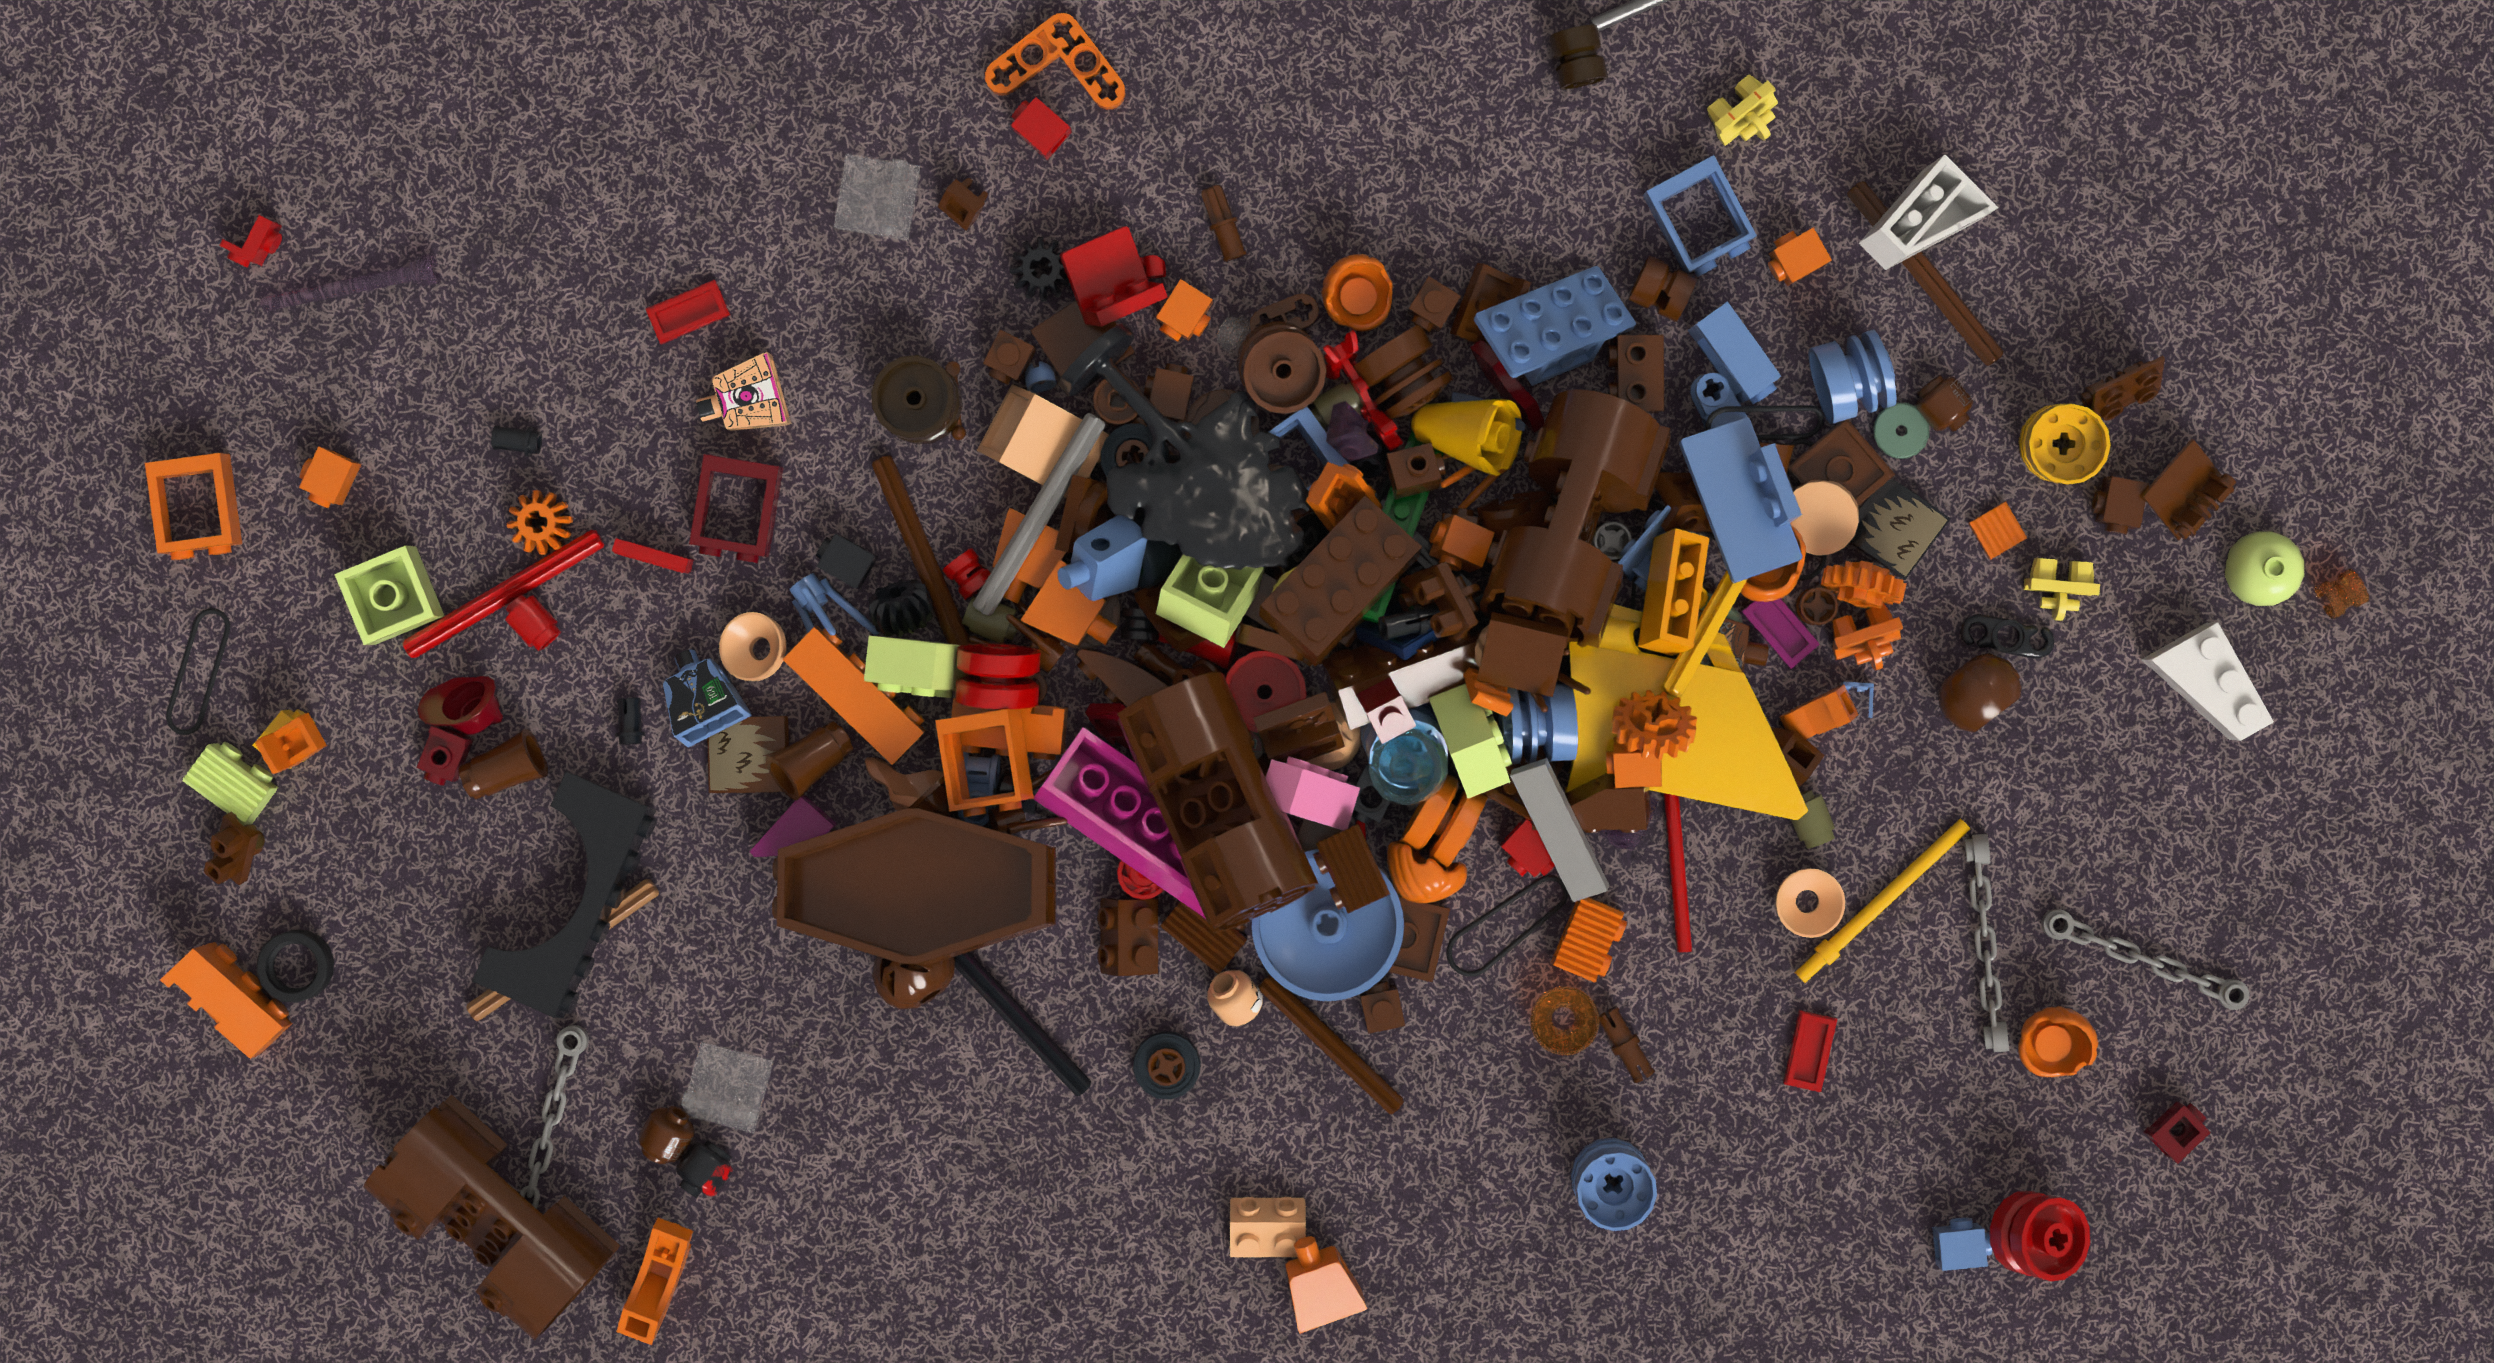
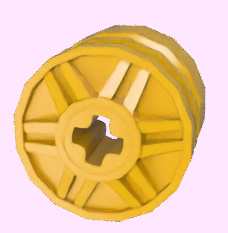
(2087, 443)

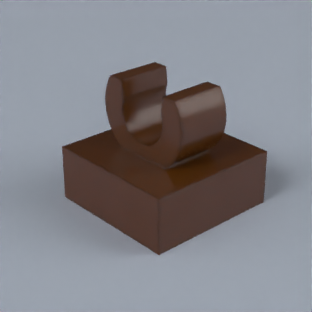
(961, 203)

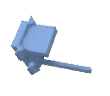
(1861, 687)

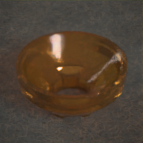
(1574, 1038)

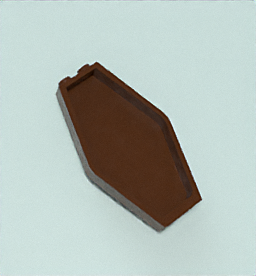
(915, 887)

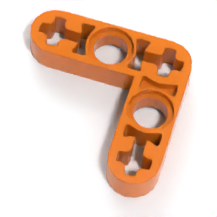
(1053, 49)

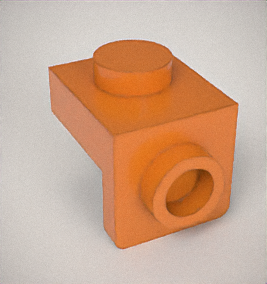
(291, 744)

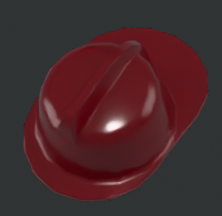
(462, 703)

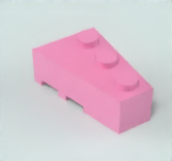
(1312, 792)

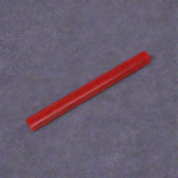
(503, 594)

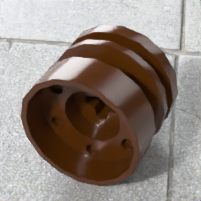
(1404, 373)

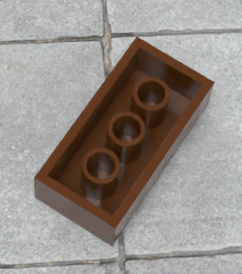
(1340, 581)
(1424, 675)

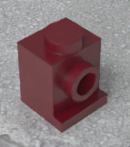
(456, 749)
(2180, 1145)

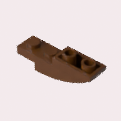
(1124, 679)

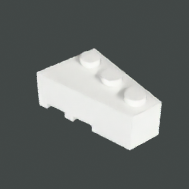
(1927, 212)
(2212, 680)

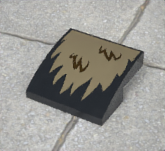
(1897, 528)

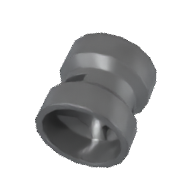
(1611, 539)

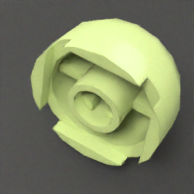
(2264, 568)

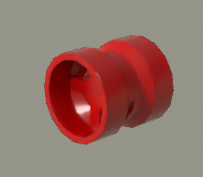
(962, 567)

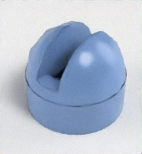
(1039, 374)

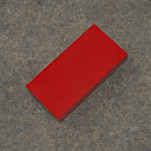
(688, 312)
(652, 556)
(1810, 1051)

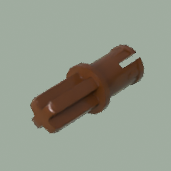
(1223, 223)

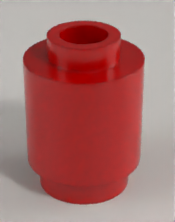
(532, 622)

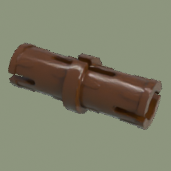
(1625, 1045)

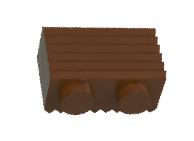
(1351, 869)
(1196, 935)

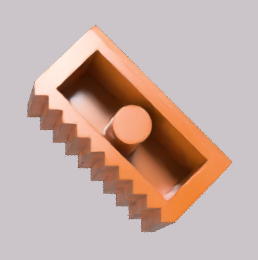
(1588, 939)

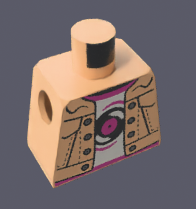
(747, 396)

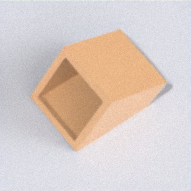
(1032, 436)

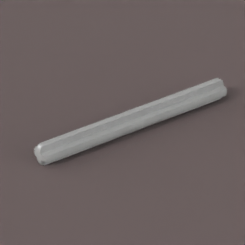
(1039, 514)

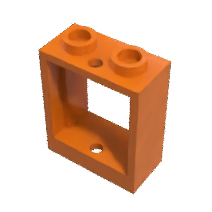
(226, 500)
(954, 765)

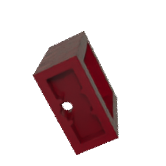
(742, 468)

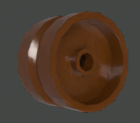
(1299, 377)

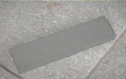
(1559, 829)

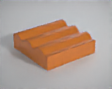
(1997, 530)
(1486, 694)

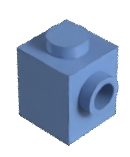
(1961, 1245)

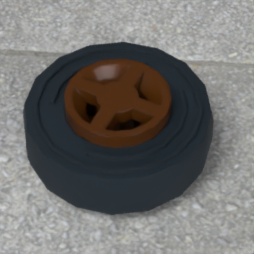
(1162, 1081)

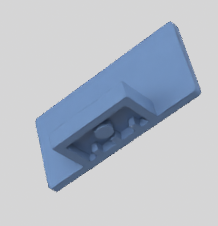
(1555, 325)
(1744, 498)

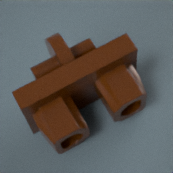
(1453, 600)
(233, 850)

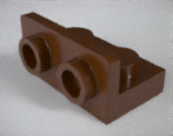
(1686, 507)

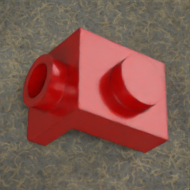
(262, 239)

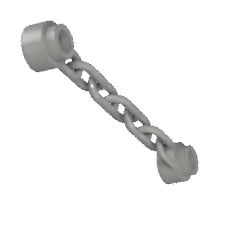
(2221, 993)
(1995, 1035)
(557, 1093)

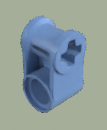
(1723, 397)
(983, 780)

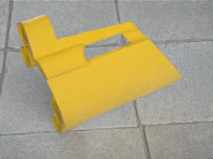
(1734, 748)

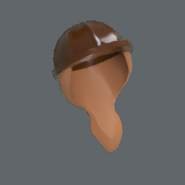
(911, 791)

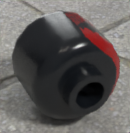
(704, 1169)

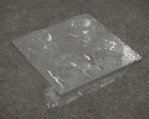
(877, 196)
(727, 1087)

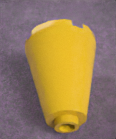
(1472, 432)

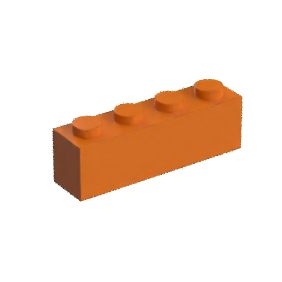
(842, 685)

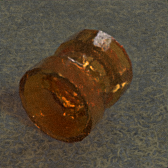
(2343, 593)

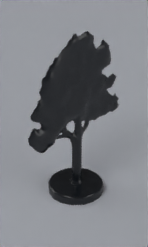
(1219, 494)

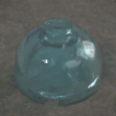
(1409, 767)

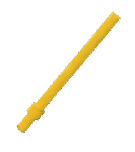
(1829, 950)

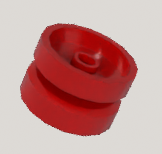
(1269, 669)
(997, 676)
(2040, 1235)

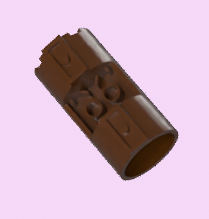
(1596, 459)
(1216, 801)
(446, 1177)

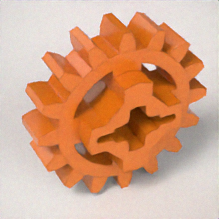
(1863, 584)
(1654, 724)

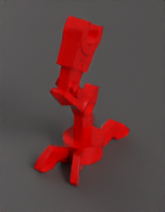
(1344, 357)

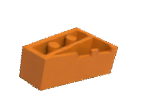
(1042, 727)
(229, 997)

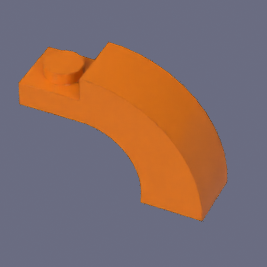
(656, 1281)

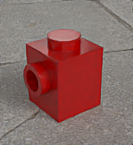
(1040, 127)
(1527, 850)

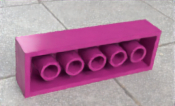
(1111, 805)

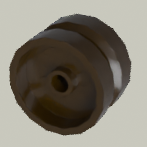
(938, 406)

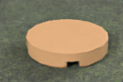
(1827, 516)

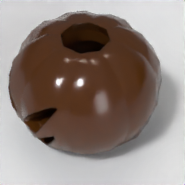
(1979, 692)
(911, 985)

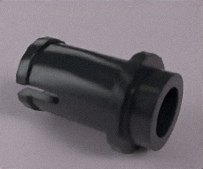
(517, 440)
(629, 721)

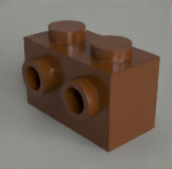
(1638, 370)

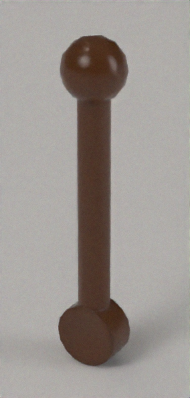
(958, 431)

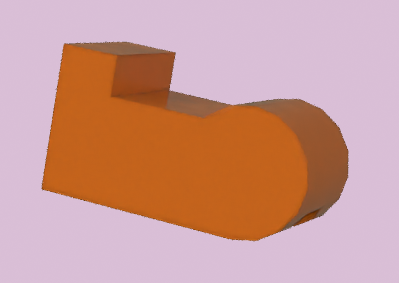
(1821, 713)

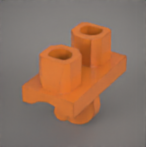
(1868, 643)

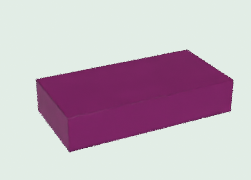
(1781, 630)

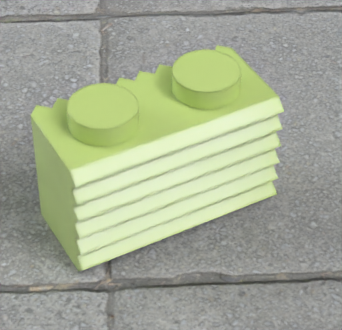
(231, 782)

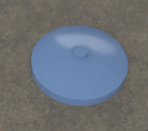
(1325, 949)

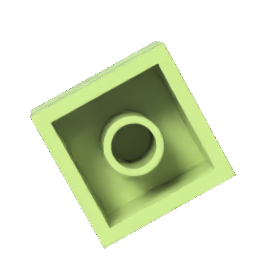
(389, 595)
(1208, 598)
(912, 666)
(1472, 741)

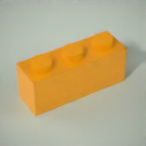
(1673, 592)

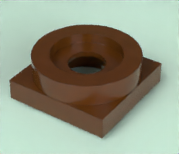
(1083, 511)

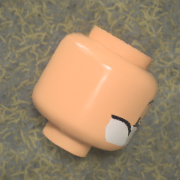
(1234, 997)

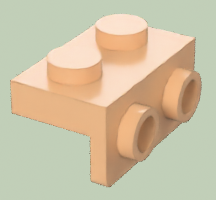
(1266, 1226)

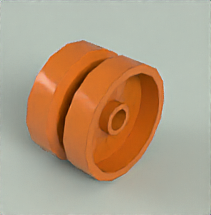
(1448, 821)

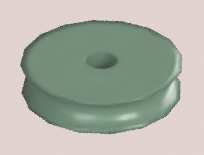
(1916, 431)

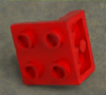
(1109, 278)

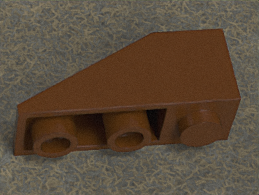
(1604, 807)

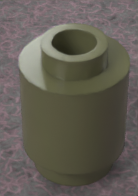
(1338, 394)
(991, 627)
(1816, 825)

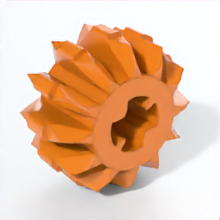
(546, 509)

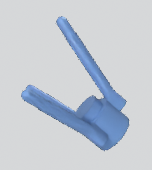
(810, 596)

